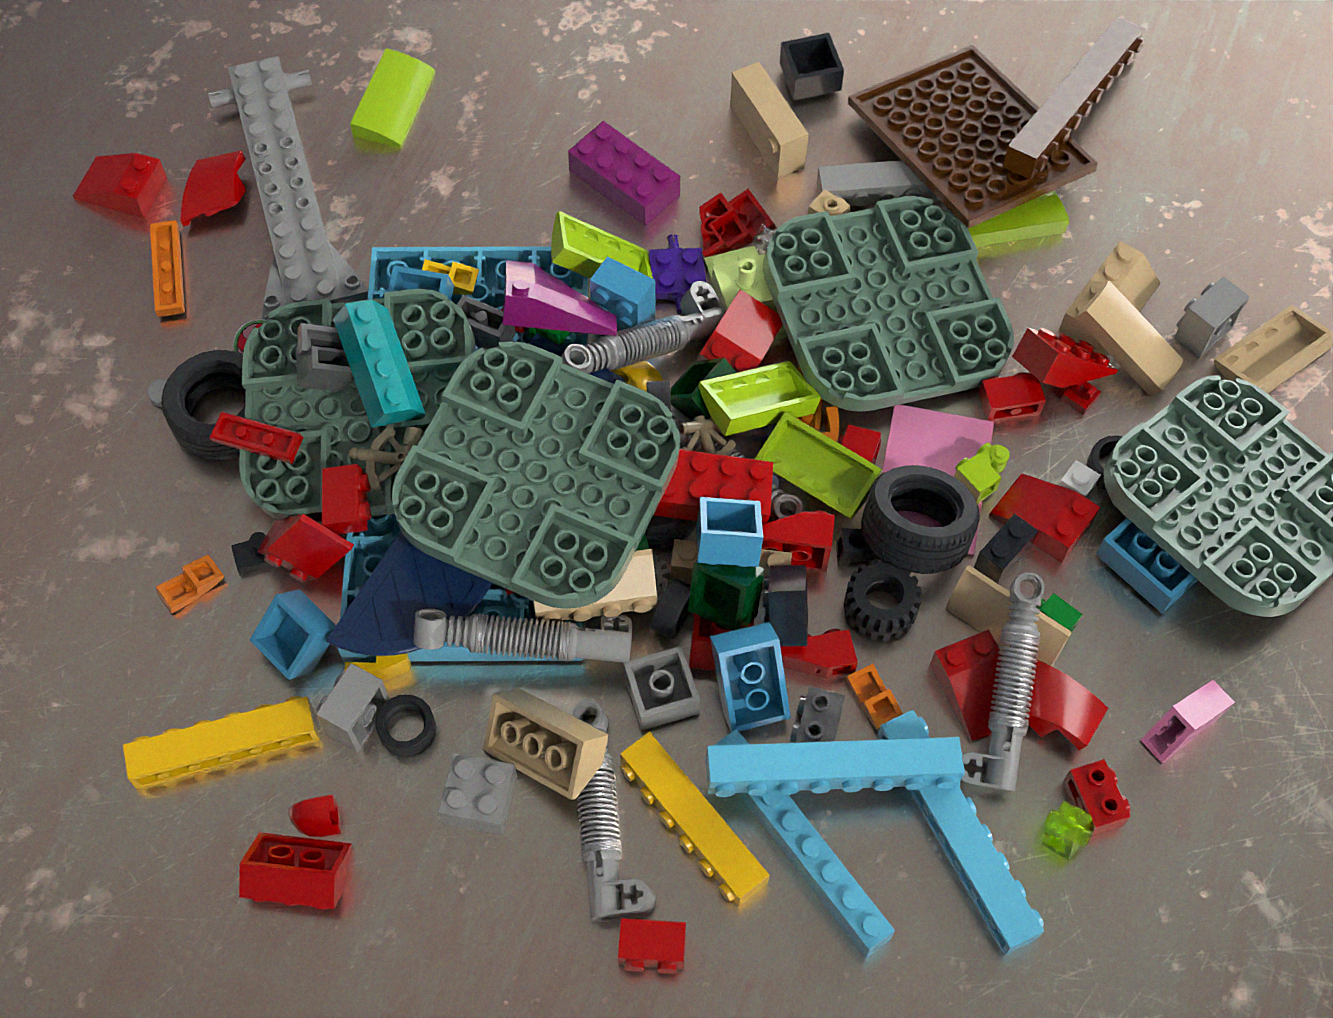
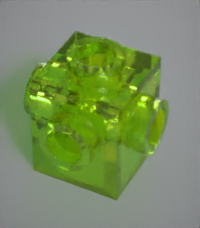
(1067, 830)

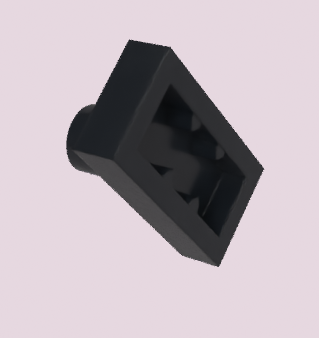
(246, 554)

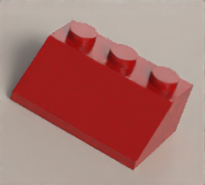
(294, 870)

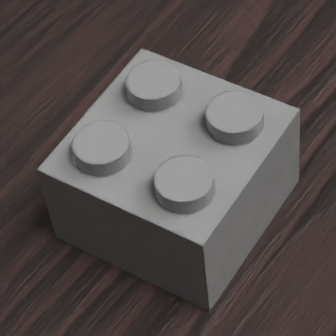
(1210, 316)
(661, 688)
(352, 707)
(477, 794)

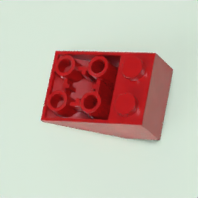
(1061, 359)

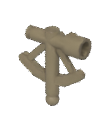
(704, 430)
(375, 455)

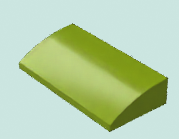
(392, 99)
(1030, 220)
(585, 248)
(758, 397)
(819, 465)

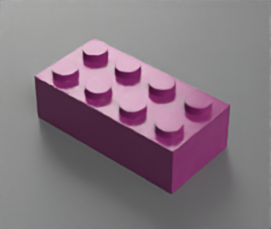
(624, 173)

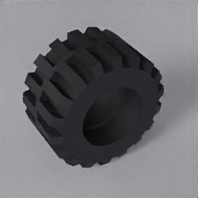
(880, 621)

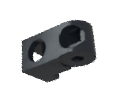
(853, 547)

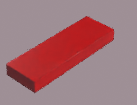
(256, 437)

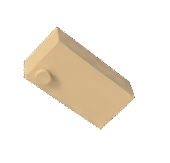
(768, 119)

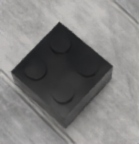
(811, 66)
(787, 603)

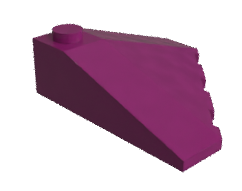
(546, 302)

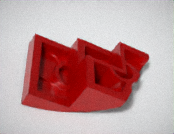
(212, 186)
(731, 224)
(1063, 705)

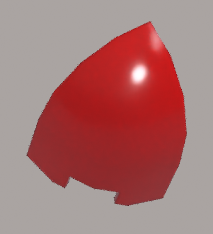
(316, 816)

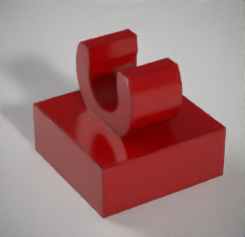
(1081, 396)

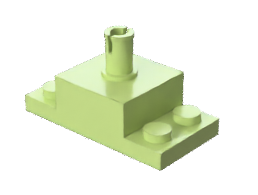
(742, 271)

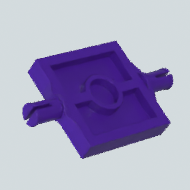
(675, 270)

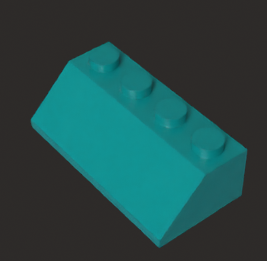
(378, 363)

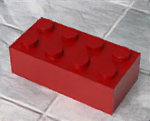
(715, 477)

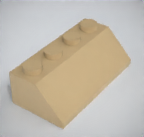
(1128, 273)
(633, 593)
(544, 741)

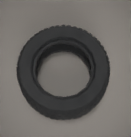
(187, 386)
(912, 545)

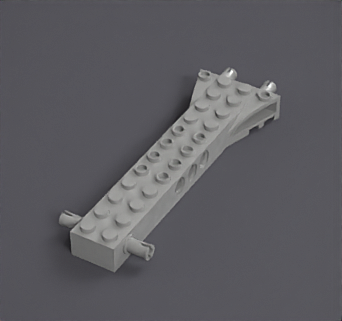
(304, 260)

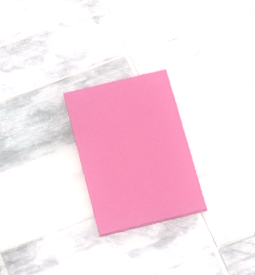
(933, 441)

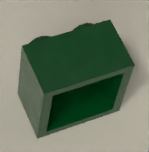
(686, 392)
(726, 593)

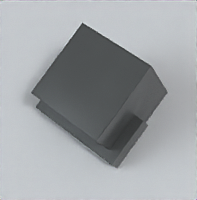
(321, 359)

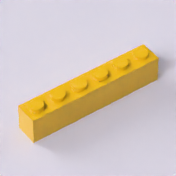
(220, 741)
(694, 820)

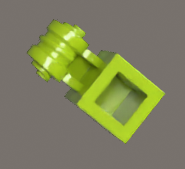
(982, 470)

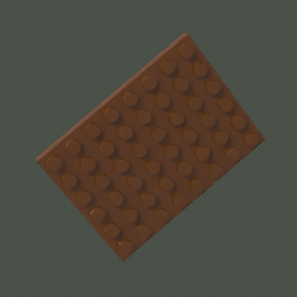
(954, 131)

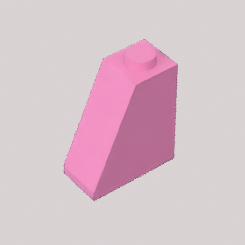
(1187, 720)

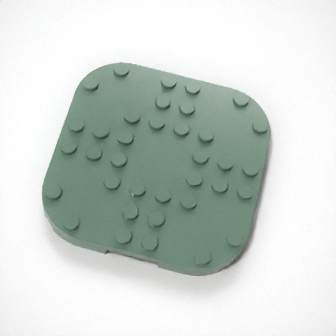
(886, 304)
(434, 342)
(537, 475)
(1230, 494)

